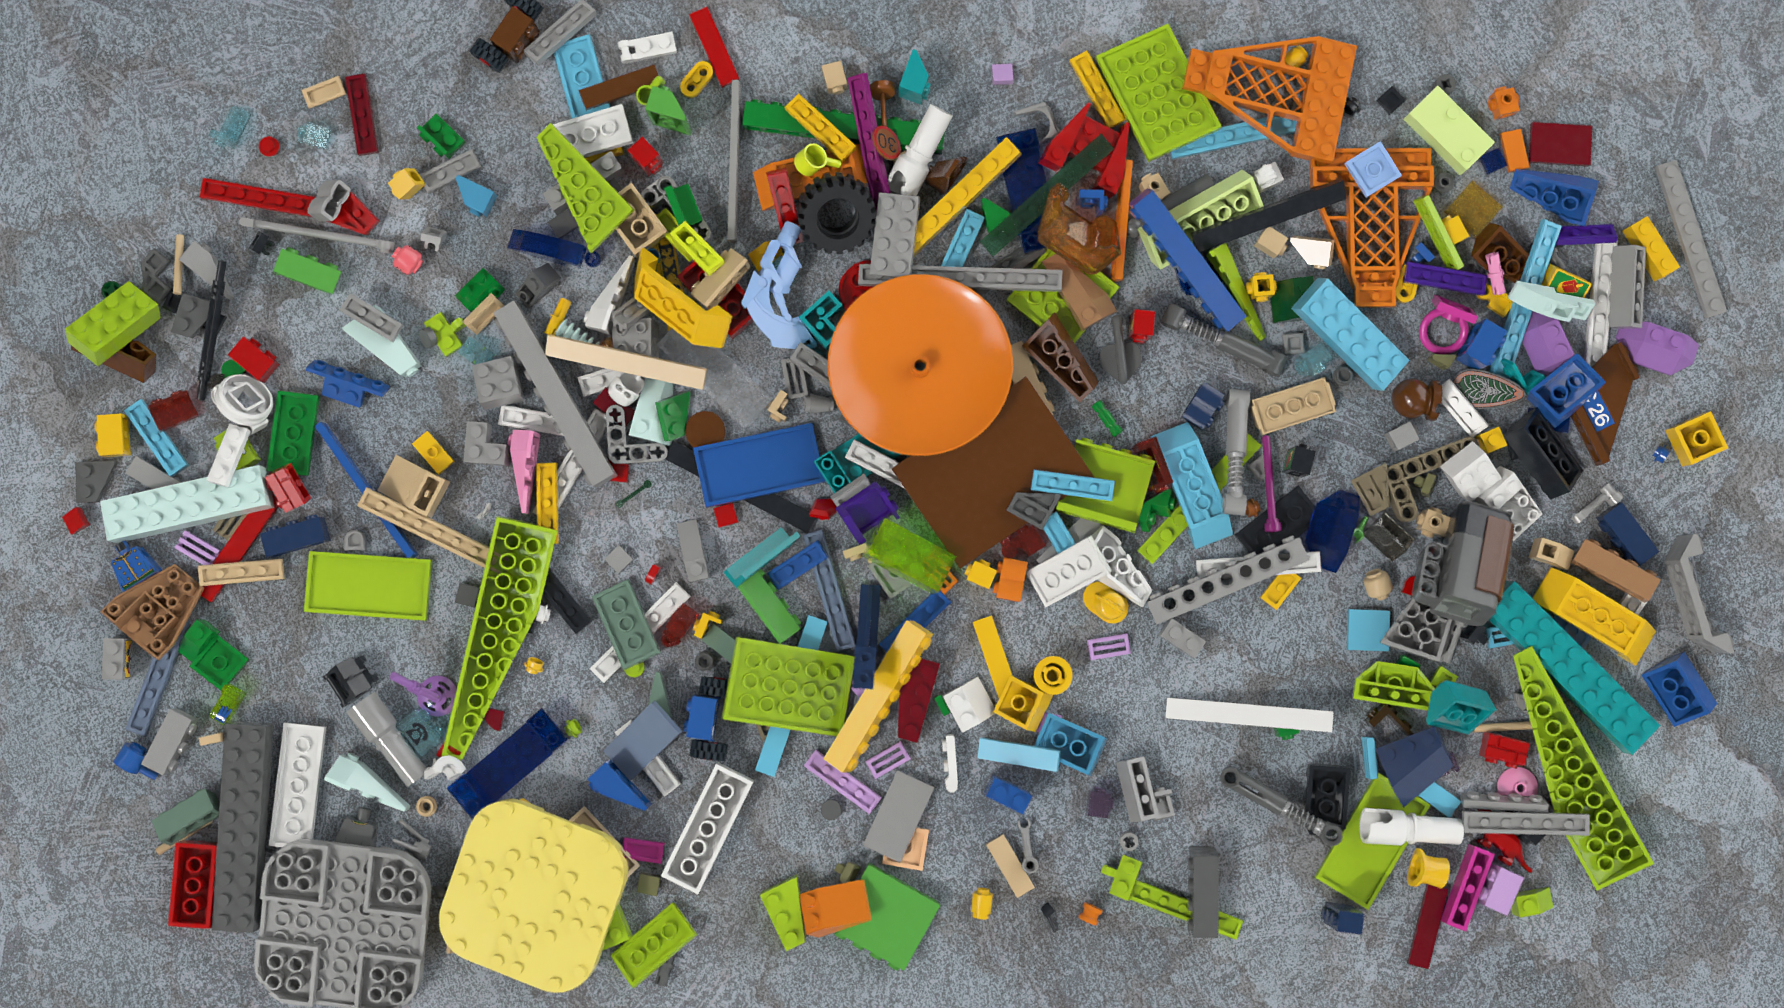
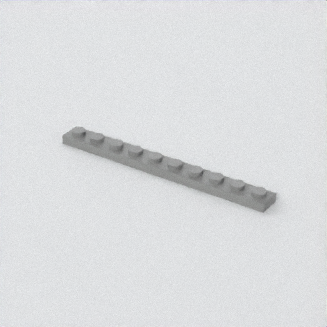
(981, 277)

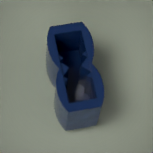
(1203, 405)

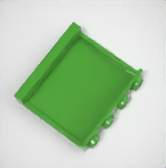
(898, 918)

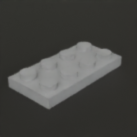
(894, 235)

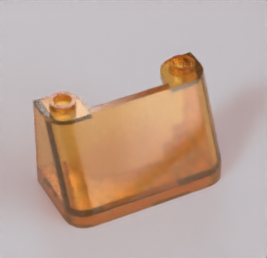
(1075, 238)

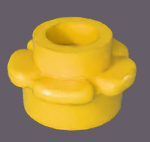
(534, 665)

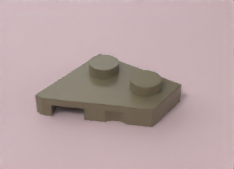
(1373, 489)

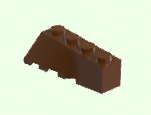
(132, 360)

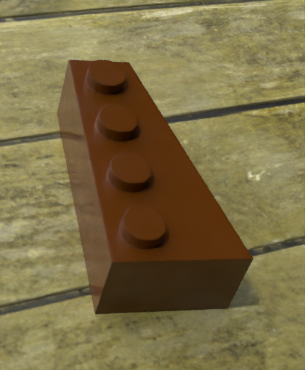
(1061, 357)

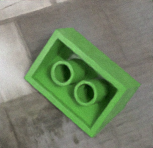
(666, 111)

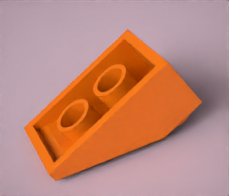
(835, 908)

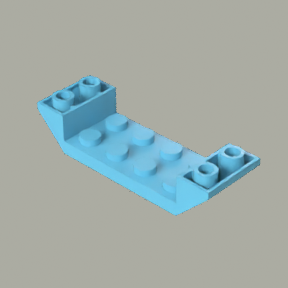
(1194, 485)

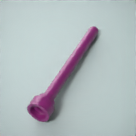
(1272, 523)

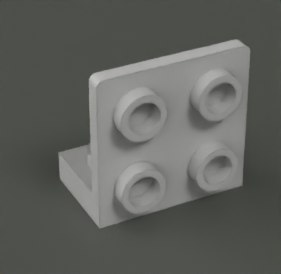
(638, 338)

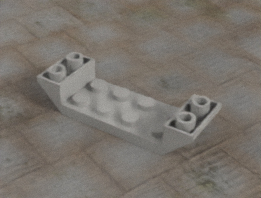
(1687, 595)

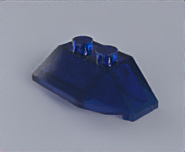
(1333, 528)

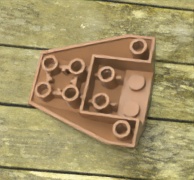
(155, 609)

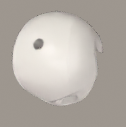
(626, 388)

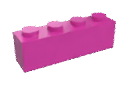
(1467, 887)

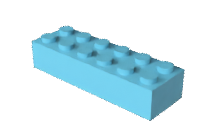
(1350, 334)

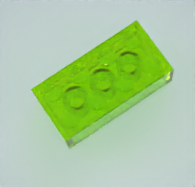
(909, 556)

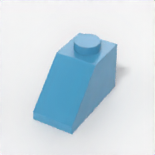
(476, 197)

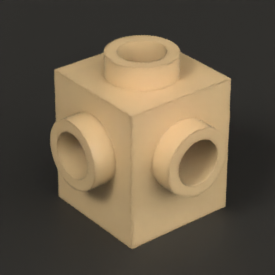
(1432, 523)

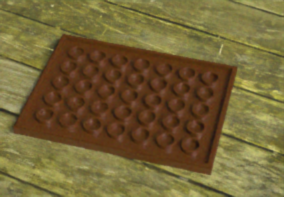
(971, 486)

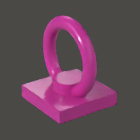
(1452, 311)

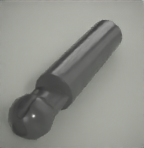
(1175, 199)

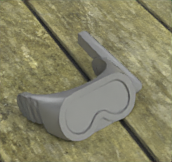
(1044, 109)

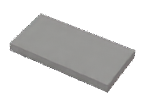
(898, 816)

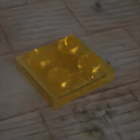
(1474, 208)

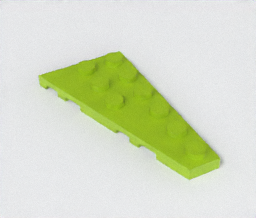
(588, 194)

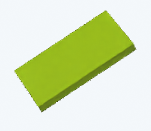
(653, 945)

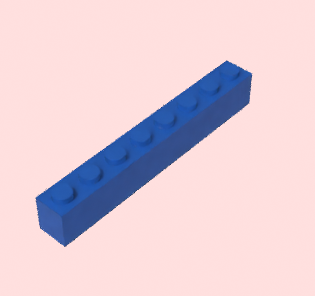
(1186, 259)

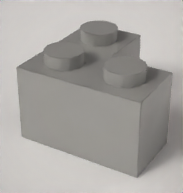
(480, 449)

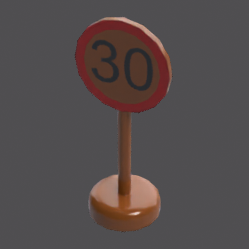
(883, 137)

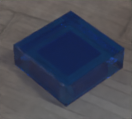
(1493, 161)

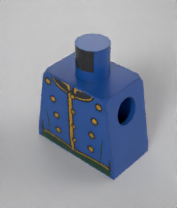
(133, 565)

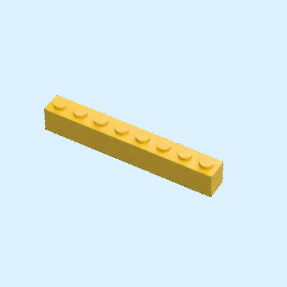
(965, 193)
(875, 703)

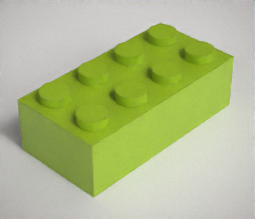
(112, 323)

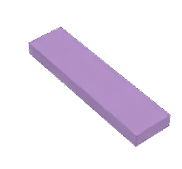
(843, 782)

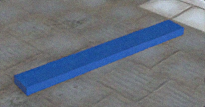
(362, 483)

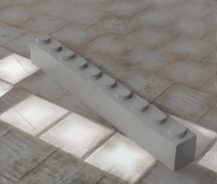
(555, 394)

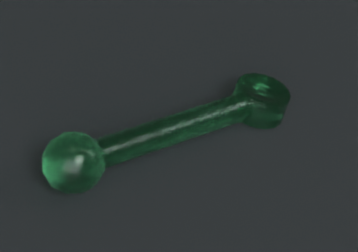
(647, 484)

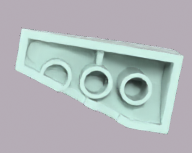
(646, 419)
(354, 774)

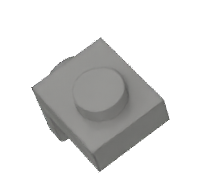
(1163, 803)

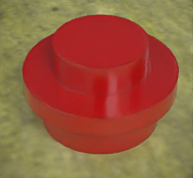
(269, 146)

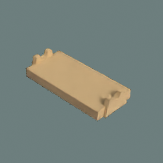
(1293, 406)

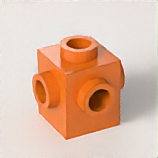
(1503, 102)

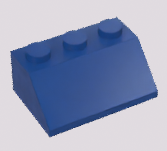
(1679, 689)

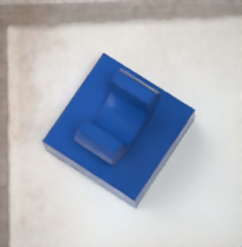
(1423, 253)

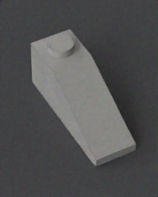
(204, 263)
(693, 551)

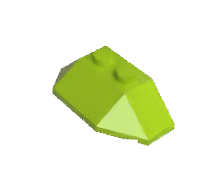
(1394, 685)

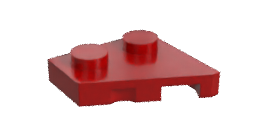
(355, 216)

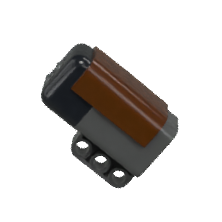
(1467, 565)

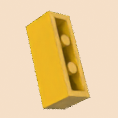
(1659, 259)

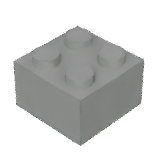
(498, 382)

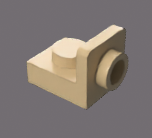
(779, 403)
(855, 552)

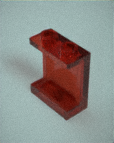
(1160, 467)

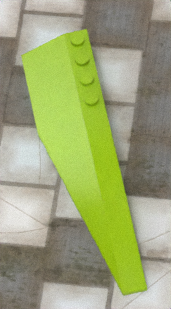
(500, 622)
(1578, 782)

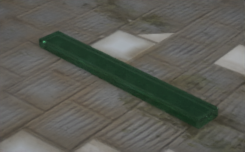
(1035, 204)

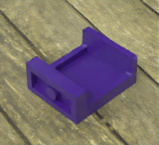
(866, 510)

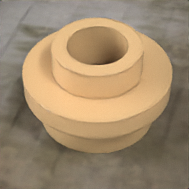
(420, 806)

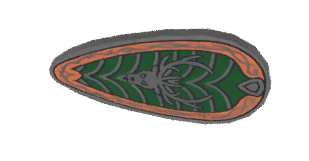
(1488, 389)

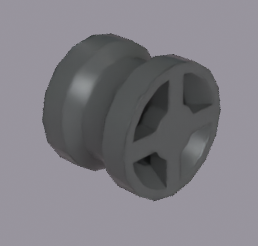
(1443, 80)

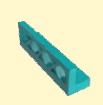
(759, 556)

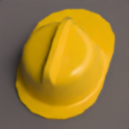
(1105, 602)

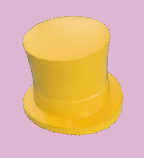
(1053, 675)
(1427, 870)

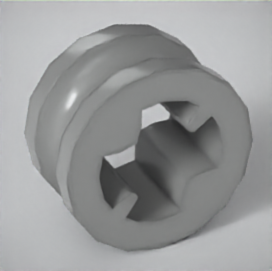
(1134, 839)

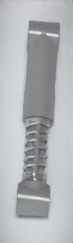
(1236, 444)

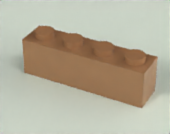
(1615, 570)

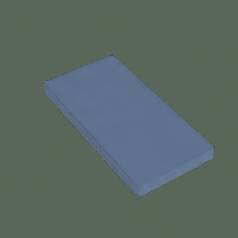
(642, 740)

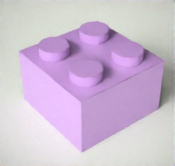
(1500, 889)

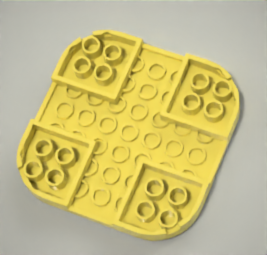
(533, 895)

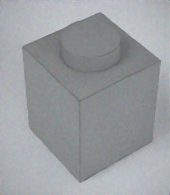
(1402, 436)

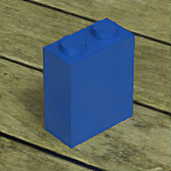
(1007, 794)

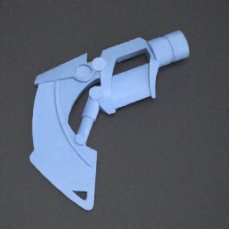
(784, 330)

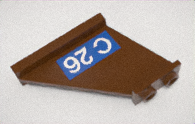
(1601, 414)

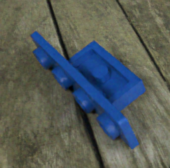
(345, 385)

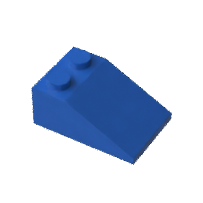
(1565, 390)
(614, 784)

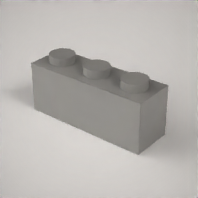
(170, 741)
(1137, 789)

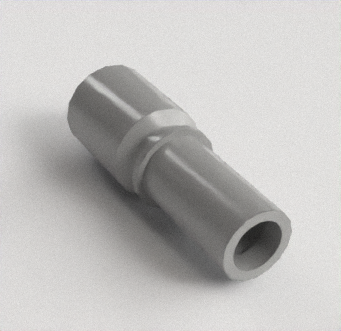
(379, 727)

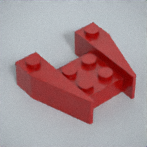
(1078, 135)

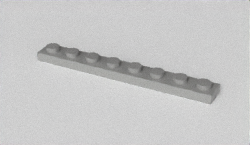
(1690, 239)

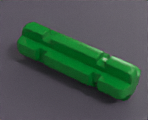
(1107, 418)

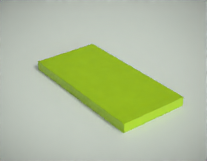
(368, 585)
(1362, 868)

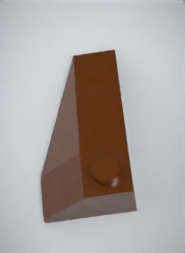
(945, 173)
(1511, 254)

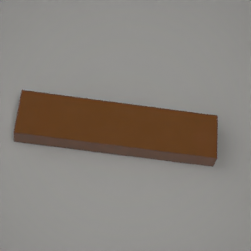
(617, 87)

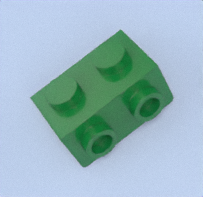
(478, 290)

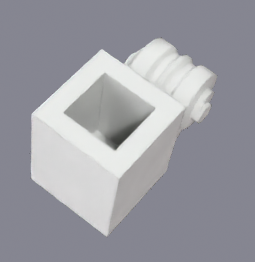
(1267, 177)

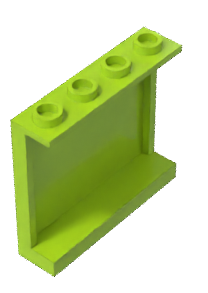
(1130, 486)

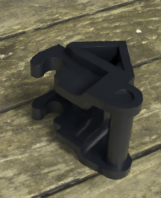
(354, 678)

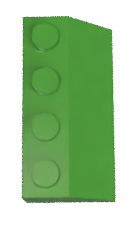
(769, 607)

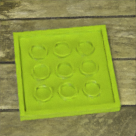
(1042, 304)

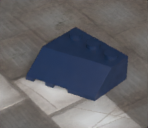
(1415, 763)

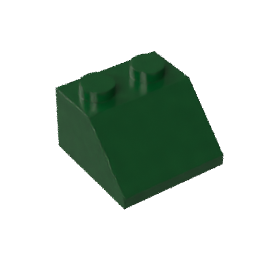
(1286, 296)

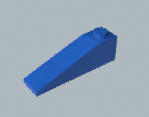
(1560, 193)

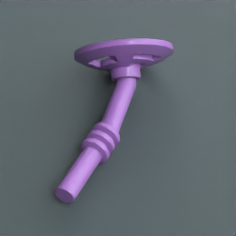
(433, 694)

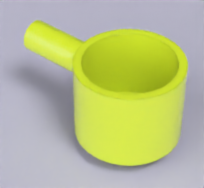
(812, 159)

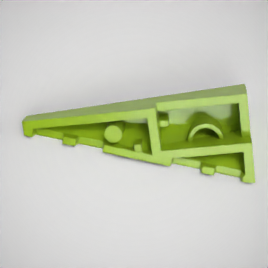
(1227, 270)

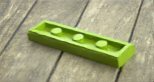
(1438, 232)

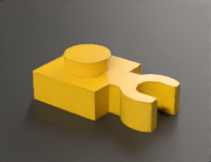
(1497, 303)

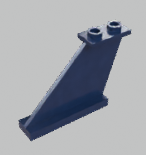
(866, 637)

